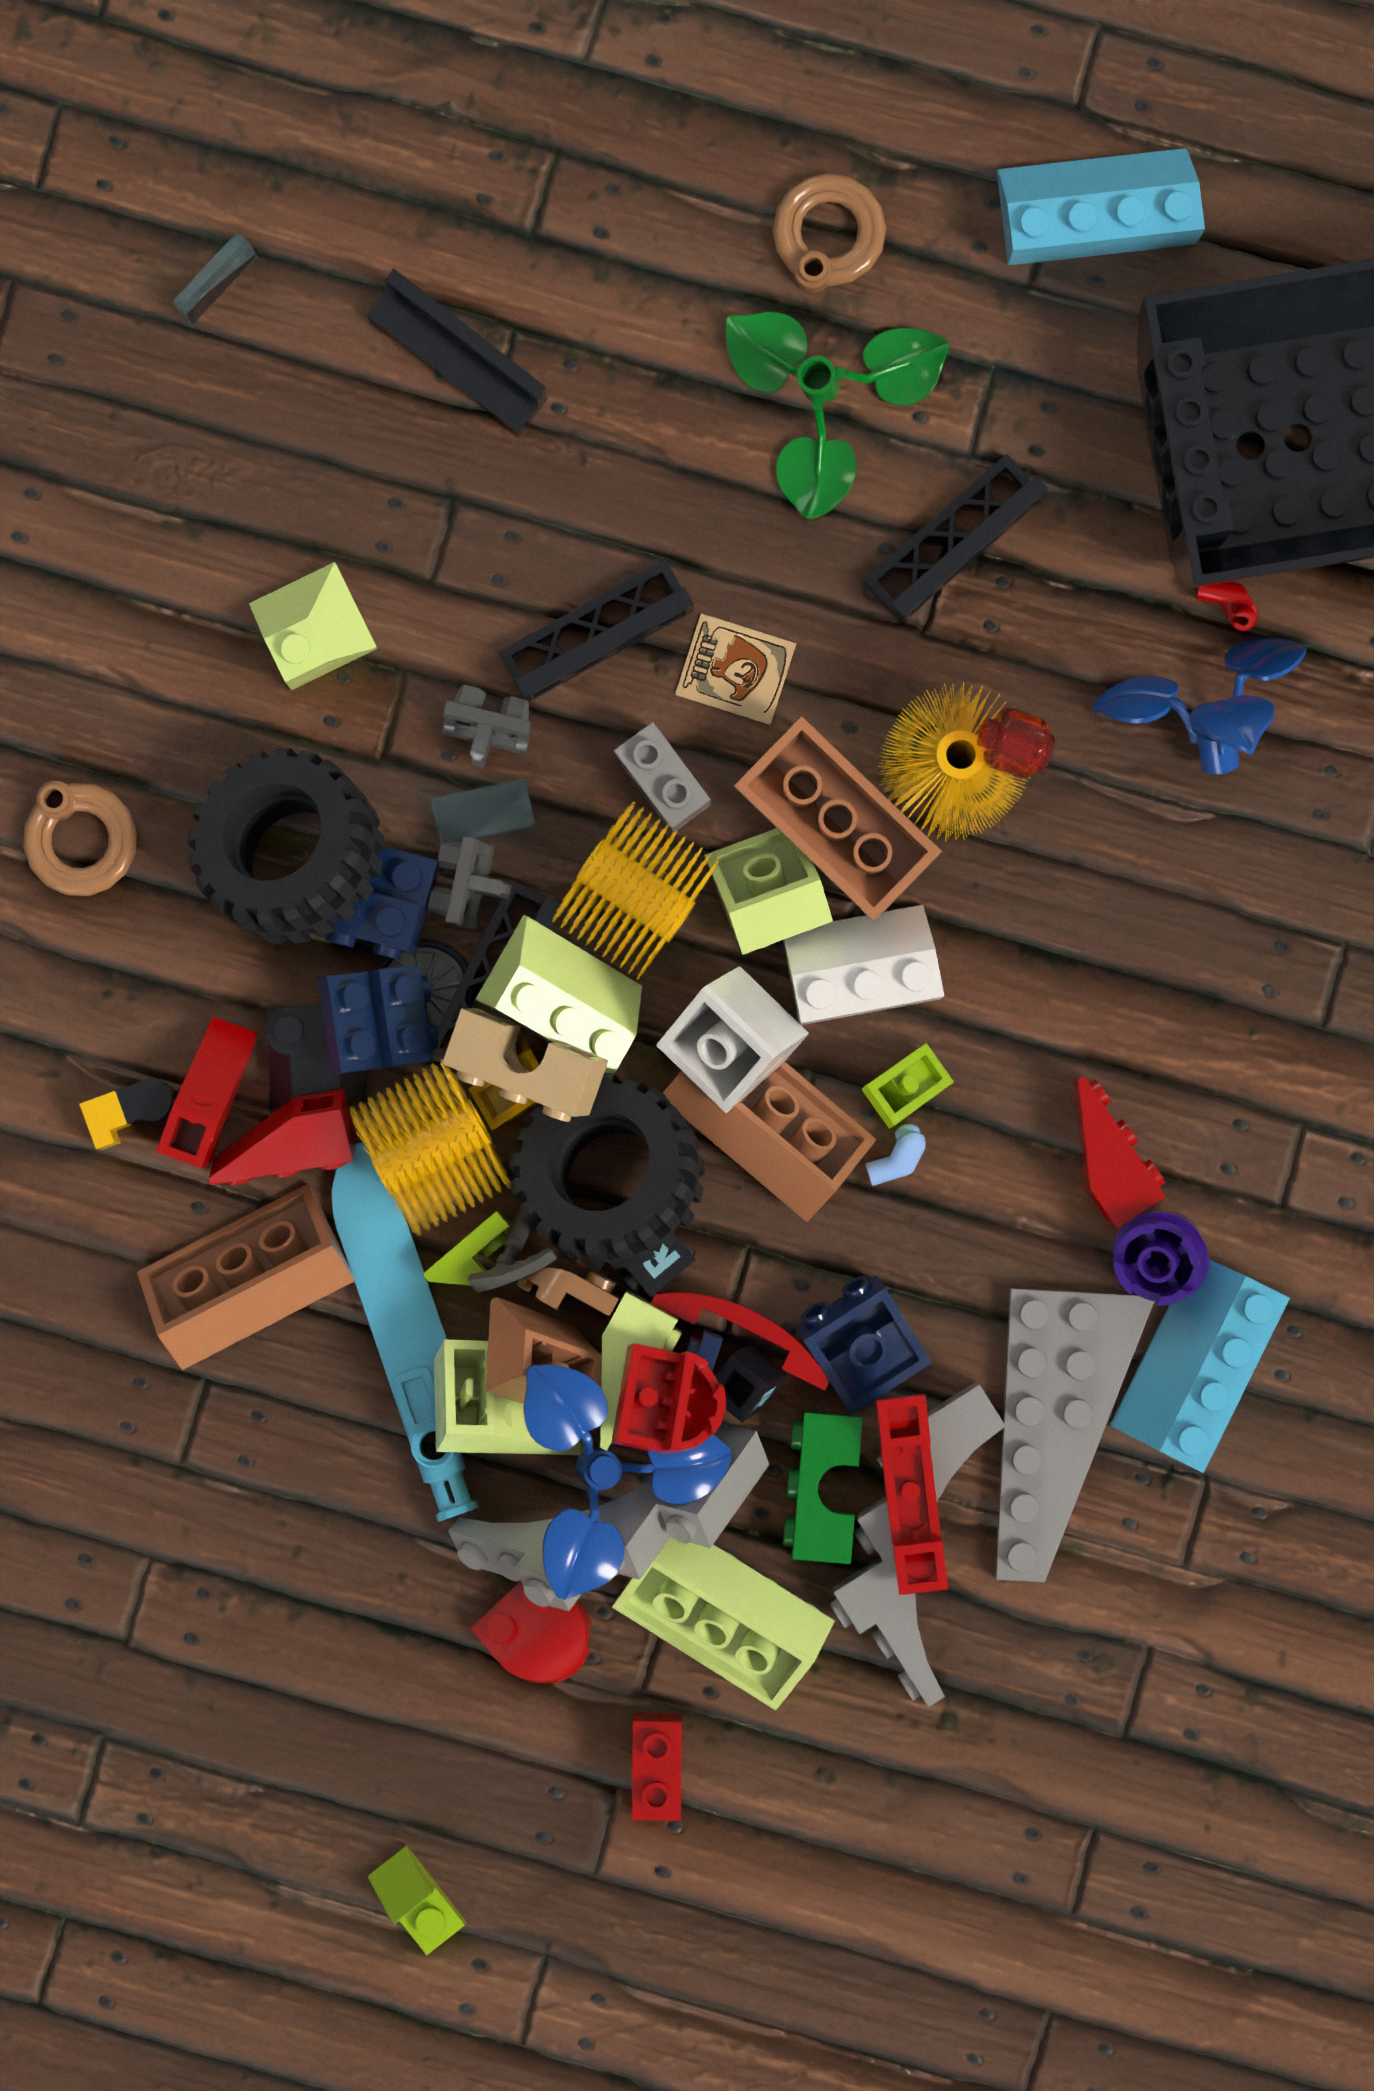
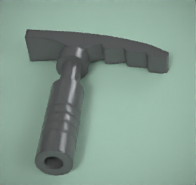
(506, 1267)

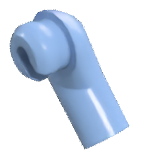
(903, 1159)

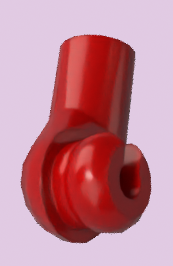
(1234, 602)

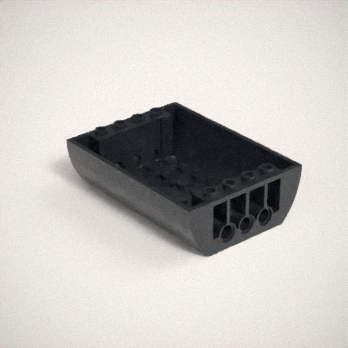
(1254, 365)

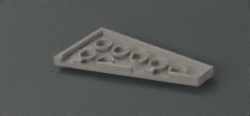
(1059, 1390)

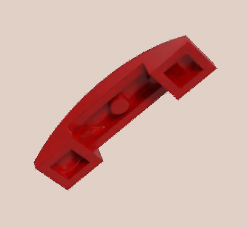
(797, 1359)
(911, 1494)

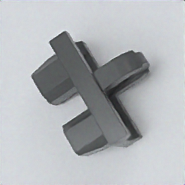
(486, 729)
(472, 865)

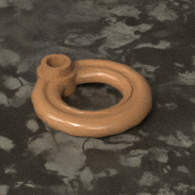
(838, 269)
(84, 798)

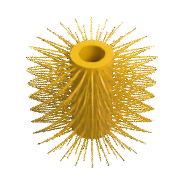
(937, 772)
(634, 889)
(430, 1147)

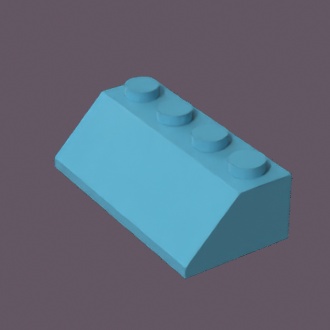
(1100, 206)
(1199, 1366)

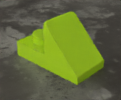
(907, 1085)
(461, 1260)
(415, 1900)

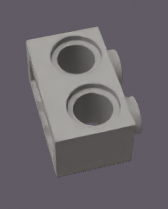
(662, 777)

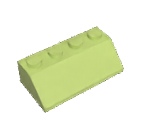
(727, 1618)

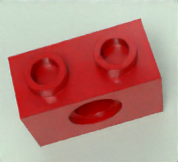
(656, 1766)

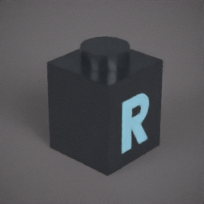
(657, 1271)
(749, 1381)

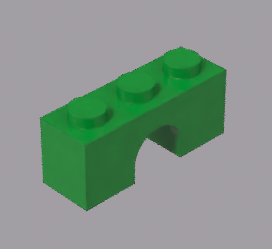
(816, 1529)

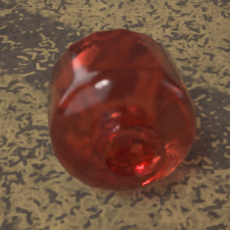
(1016, 743)

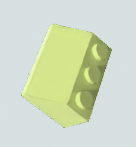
(563, 993)

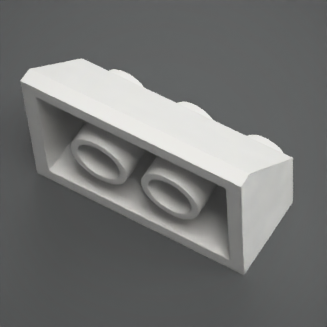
(863, 965)

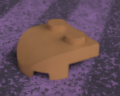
(557, 1281)

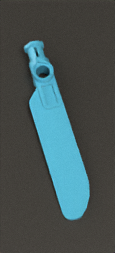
(398, 1313)

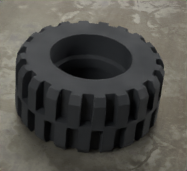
(252, 802)
(644, 1218)

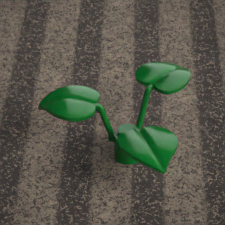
(773, 345)

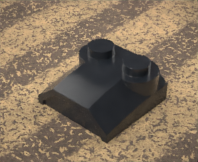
(301, 1059)

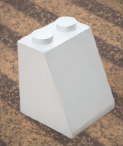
(731, 1038)

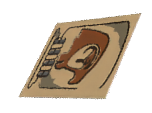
(735, 669)

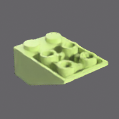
(636, 1323)
(468, 1415)

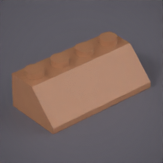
(837, 819)
(781, 1136)
(244, 1277)

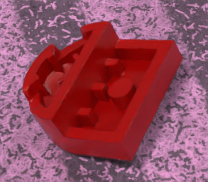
(667, 1401)
(535, 1640)

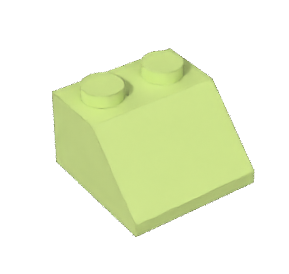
(768, 890)

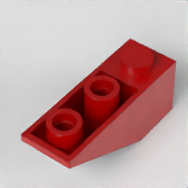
(207, 1094)
(298, 1136)
(1111, 1168)

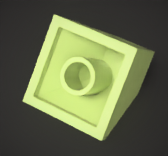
(312, 626)

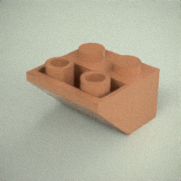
(530, 1338)

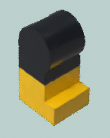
(124, 1107)

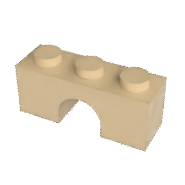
(485, 1051)

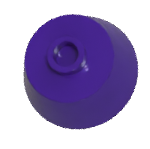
(1160, 1257)

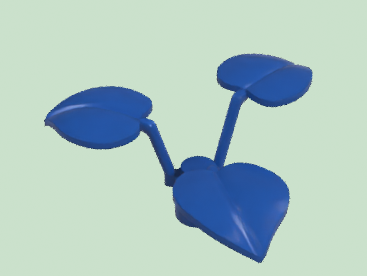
(1217, 726)
(578, 1548)

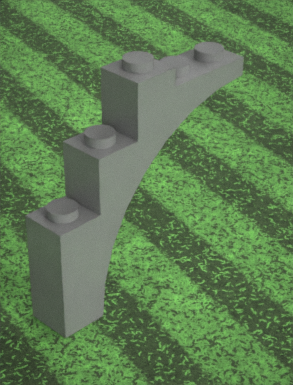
(638, 1516)
(872, 1592)

